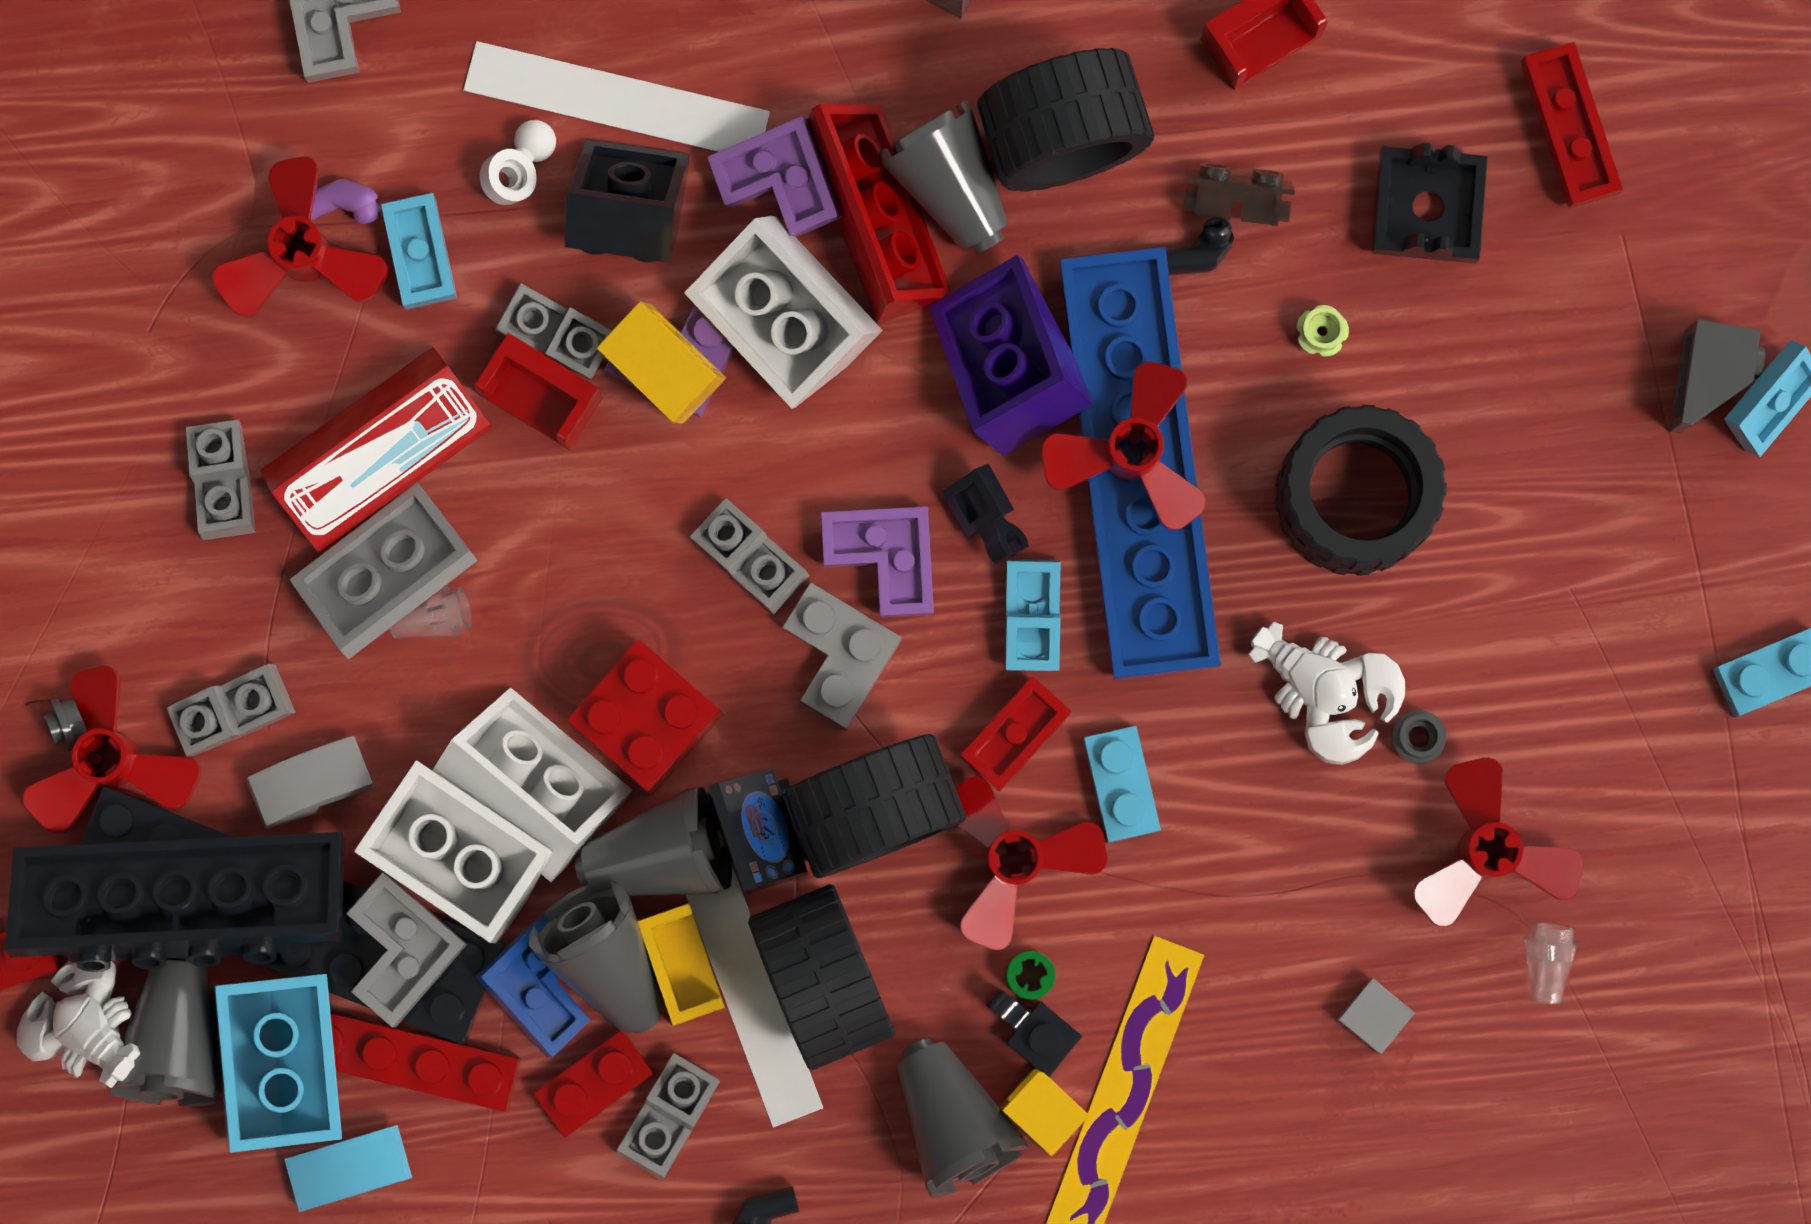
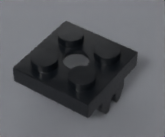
(1451, 176)

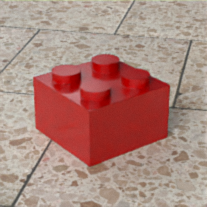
(645, 717)

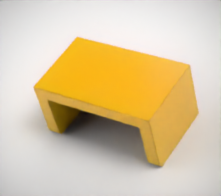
(661, 362)
(681, 964)
(1044, 1111)

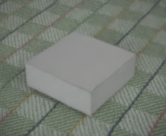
(1375, 1016)

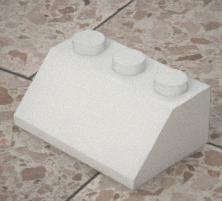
(782, 310)
(533, 777)
(455, 853)

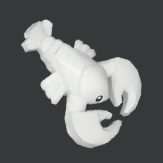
(1329, 690)
(79, 1025)

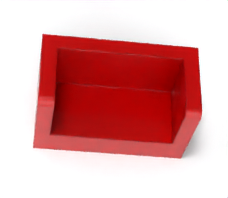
(1260, 35)
(538, 391)

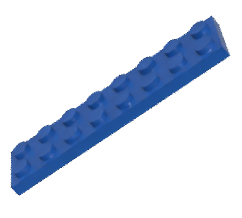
(1149, 575)

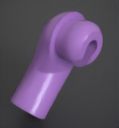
(349, 197)

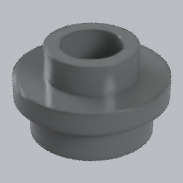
(64, 722)
(1435, 736)

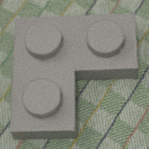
(326, 33)
(854, 650)
(416, 947)

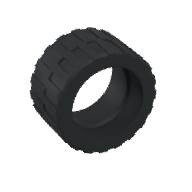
(1065, 119)
(1399, 440)
(874, 805)
(820, 977)

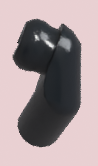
(1205, 252)
(767, 1206)

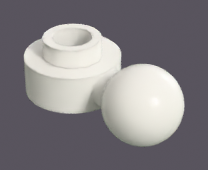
(533, 143)

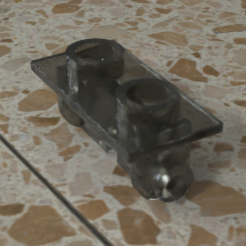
(1259, 194)

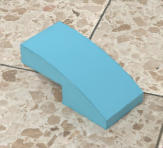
(1032, 614)
(348, 1168)

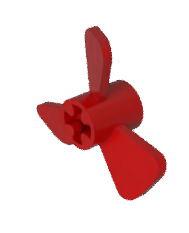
(254, 278)
(1075, 459)
(1478, 794)
(63, 796)
(1072, 850)

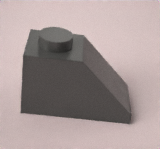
(1713, 367)

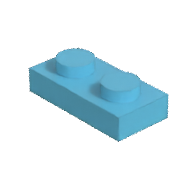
(419, 251)
(1772, 399)
(1766, 674)
(1121, 784)

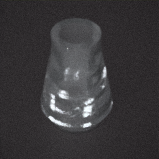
(438, 616)
(1549, 960)

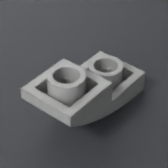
(554, 331)
(220, 479)
(749, 556)
(230, 710)
(309, 781)
(668, 1116)

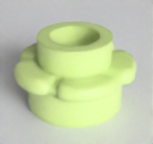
(1326, 317)

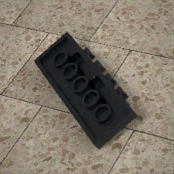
(176, 899)

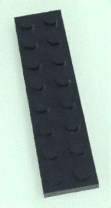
(444, 1010)

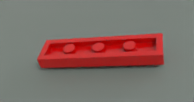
(423, 1063)

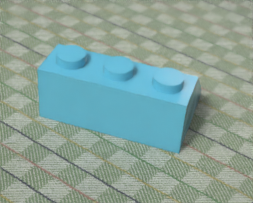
(277, 1063)

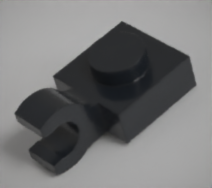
(980, 508)
(1038, 1034)

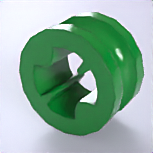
(1046, 982)

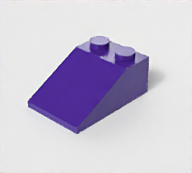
(1009, 357)

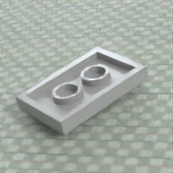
(383, 570)

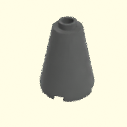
(951, 178)
(661, 851)
(601, 955)
(173, 1039)
(953, 1120)

